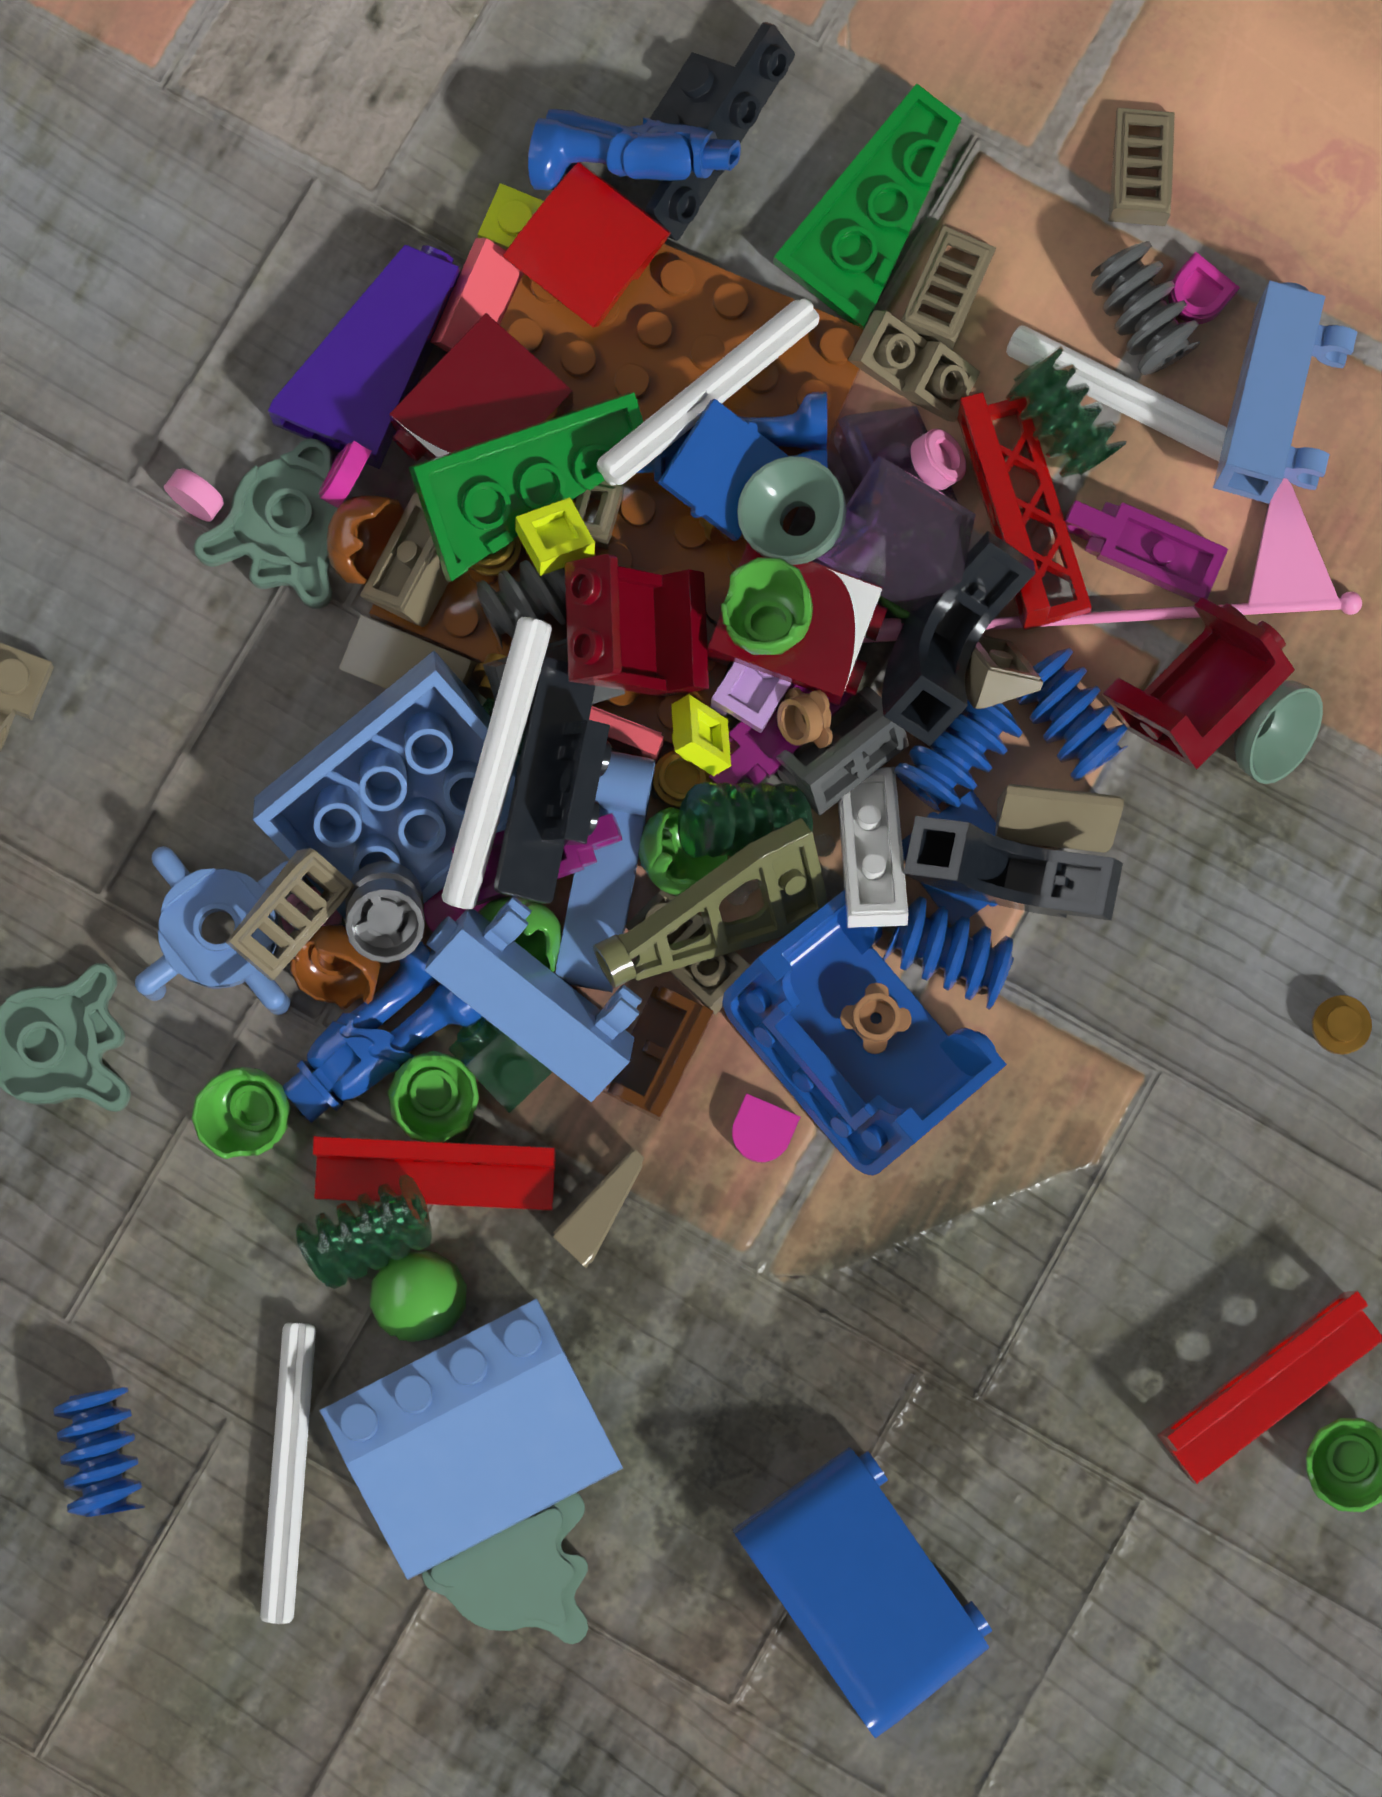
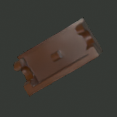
(660, 1051)

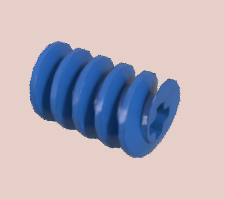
(1073, 716)
(954, 754)
(952, 951)
(97, 1453)

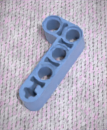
(604, 890)

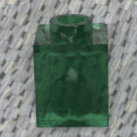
(498, 1063)

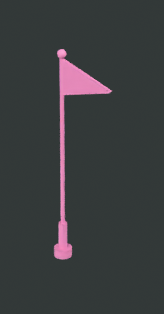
(1285, 578)

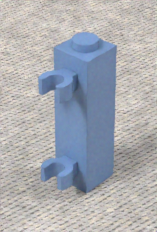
(1270, 393)
(530, 1001)

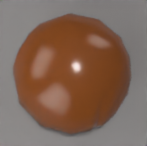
(360, 534)
(333, 969)

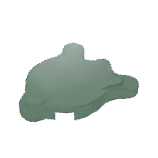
(279, 525)
(57, 1042)
(520, 1576)

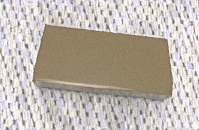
(408, 573)
(998, 673)
(1058, 818)

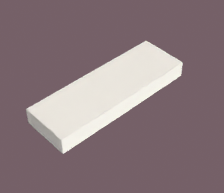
(873, 853)

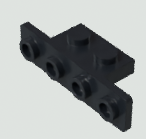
(722, 101)
(553, 785)

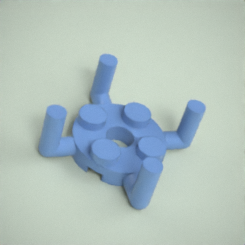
(181, 938)

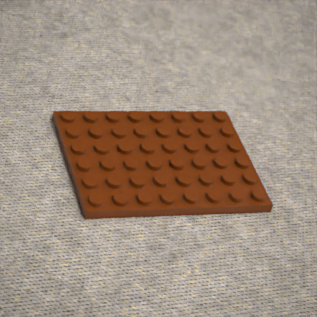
(654, 344)

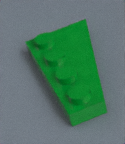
(864, 219)
(481, 489)

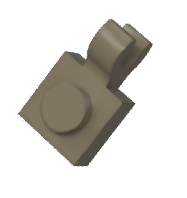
(21, 685)

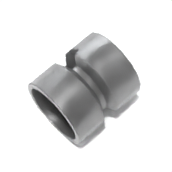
(385, 912)

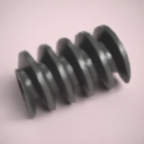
(1143, 308)
(530, 597)

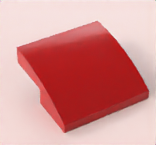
(586, 244)

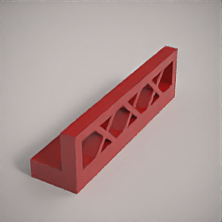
(1005, 508)
(443, 1172)
(1271, 1386)

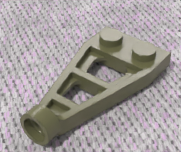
(791, 893)

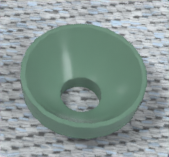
(779, 489)
(1279, 732)

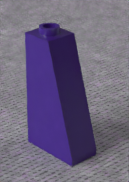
(370, 357)

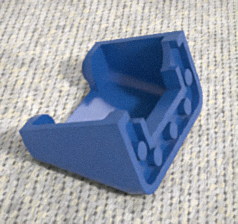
(860, 1100)
(863, 1590)

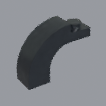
(931, 654)
(1011, 874)

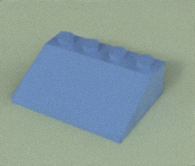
(387, 781)
(471, 1439)

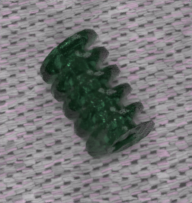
(1063, 414)
(730, 816)
(368, 1237)

